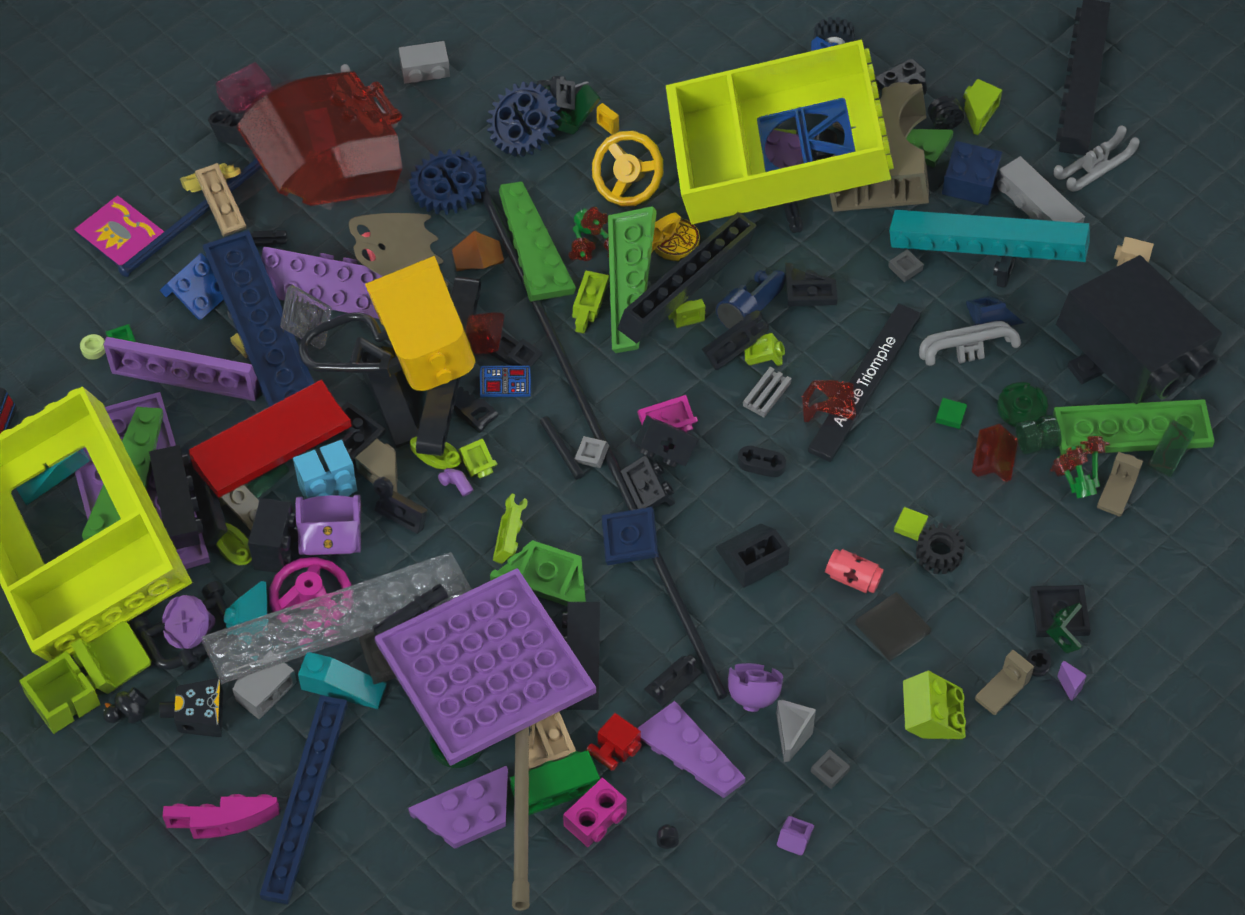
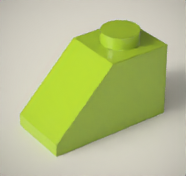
(981, 103)

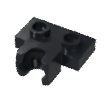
(907, 72)

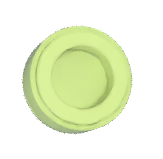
(92, 346)

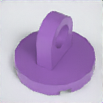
(186, 621)

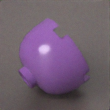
(753, 686)

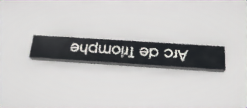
(866, 380)

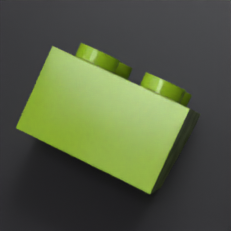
(933, 707)

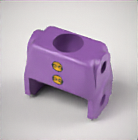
(328, 525)

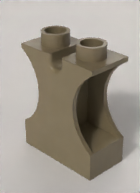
(902, 110)

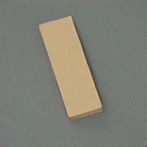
(220, 199)

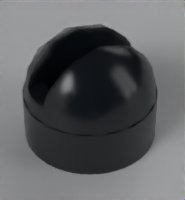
(667, 837)

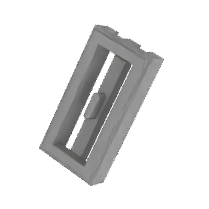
(776, 377)

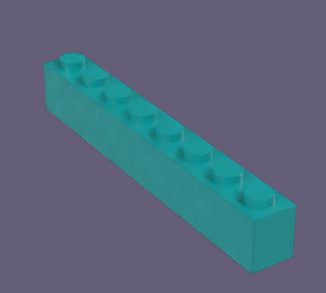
(990, 235)

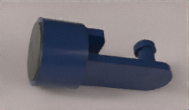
(741, 302)

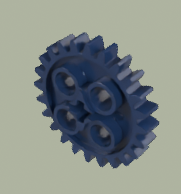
(506, 130)
(435, 191)

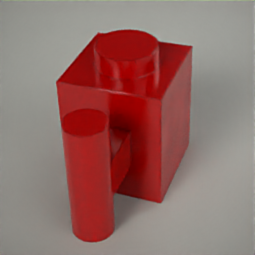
(618, 739)

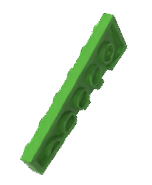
(629, 265)

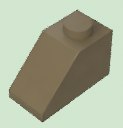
(378, 461)

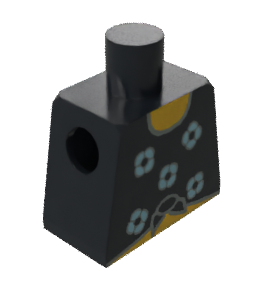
(196, 708)

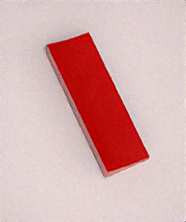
(268, 439)

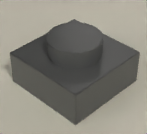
(905, 265)
(830, 769)

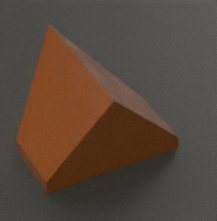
(477, 252)

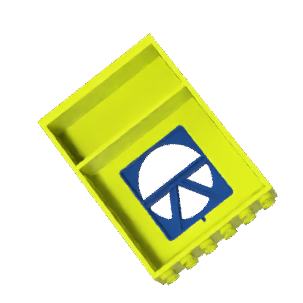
(727, 117)

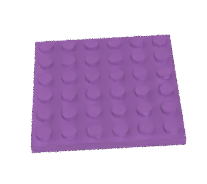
(484, 666)

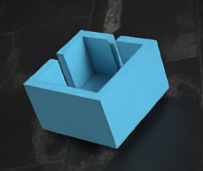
(316, 482)

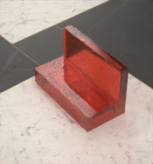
(995, 452)

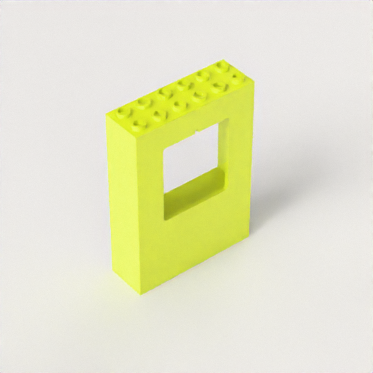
(105, 576)

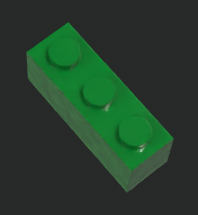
(560, 781)

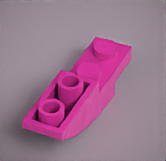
(232, 817)

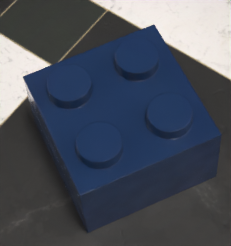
(971, 173)

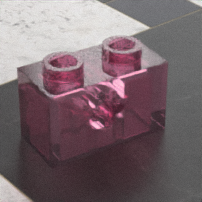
(242, 87)

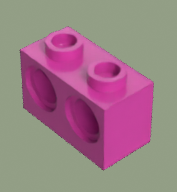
(590, 809)

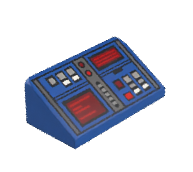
(505, 381)

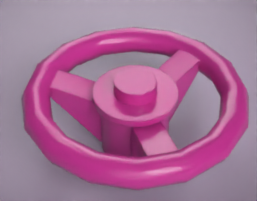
(307, 585)

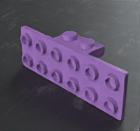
(324, 278)

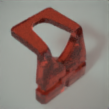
(839, 401)

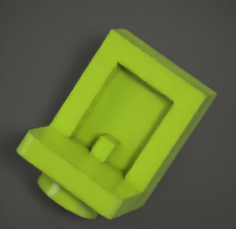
(477, 459)

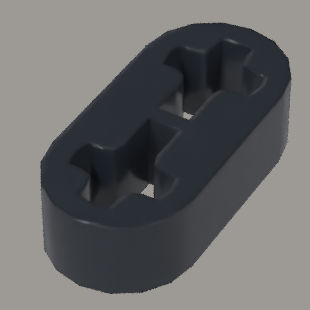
(761, 461)

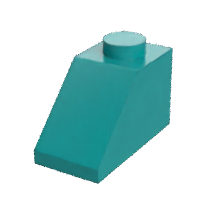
(248, 606)

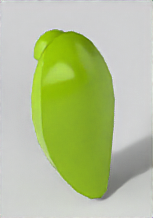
(450, 458)
(234, 546)

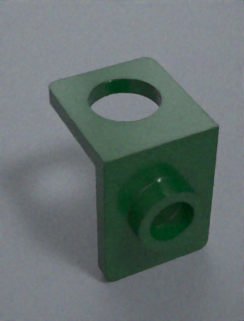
(1058, 628)

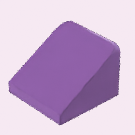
(1071, 679)
(795, 835)

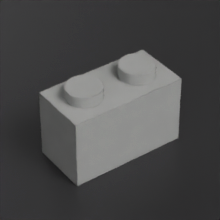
(424, 62)
(264, 688)

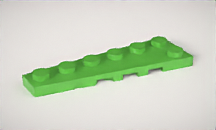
(540, 261)
(138, 441)

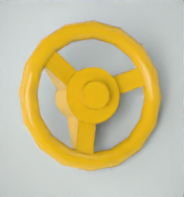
(627, 168)

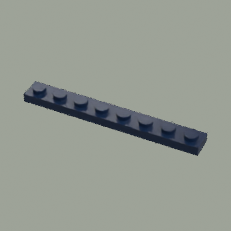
(303, 800)

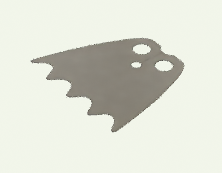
(401, 234)

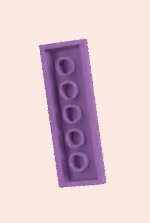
(181, 368)

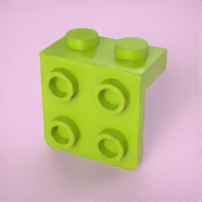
(111, 657)

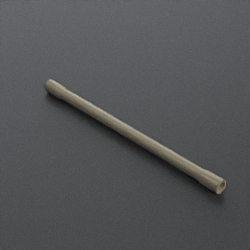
(520, 885)

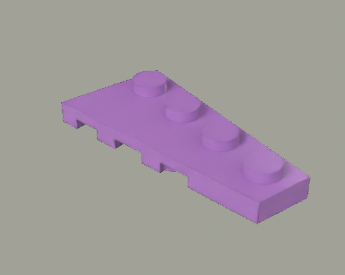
(683, 742)

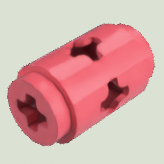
(841, 569)

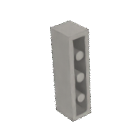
(1035, 194)

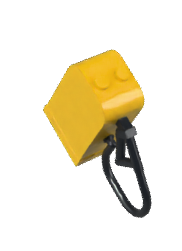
(418, 323)

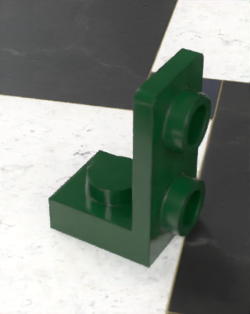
(584, 104)

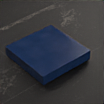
(629, 536)

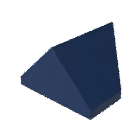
(990, 309)

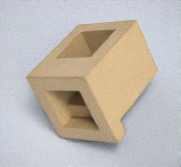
(1131, 249)

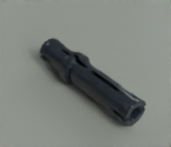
(419, 605)

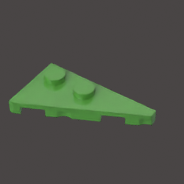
(931, 141)

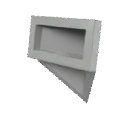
(794, 726)

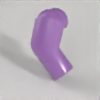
(458, 478)

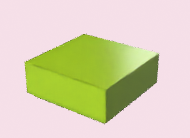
(910, 523)

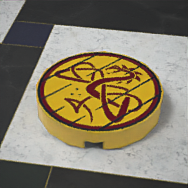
(682, 242)

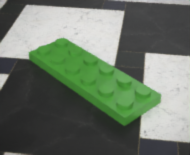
(1131, 425)

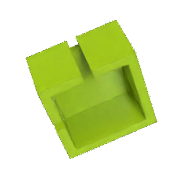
(58, 692)

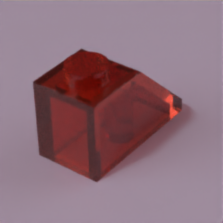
(485, 331)

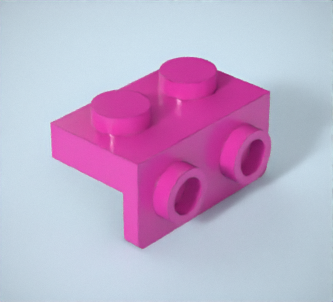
(673, 412)

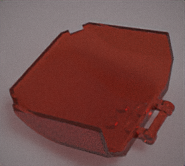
(325, 138)

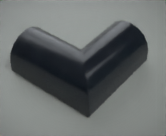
(361, 433)

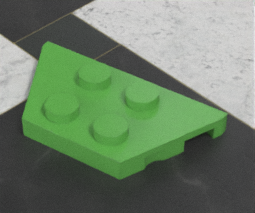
(549, 572)

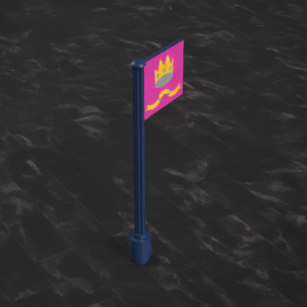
(130, 237)

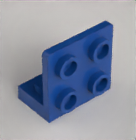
(195, 287)

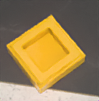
(607, 119)

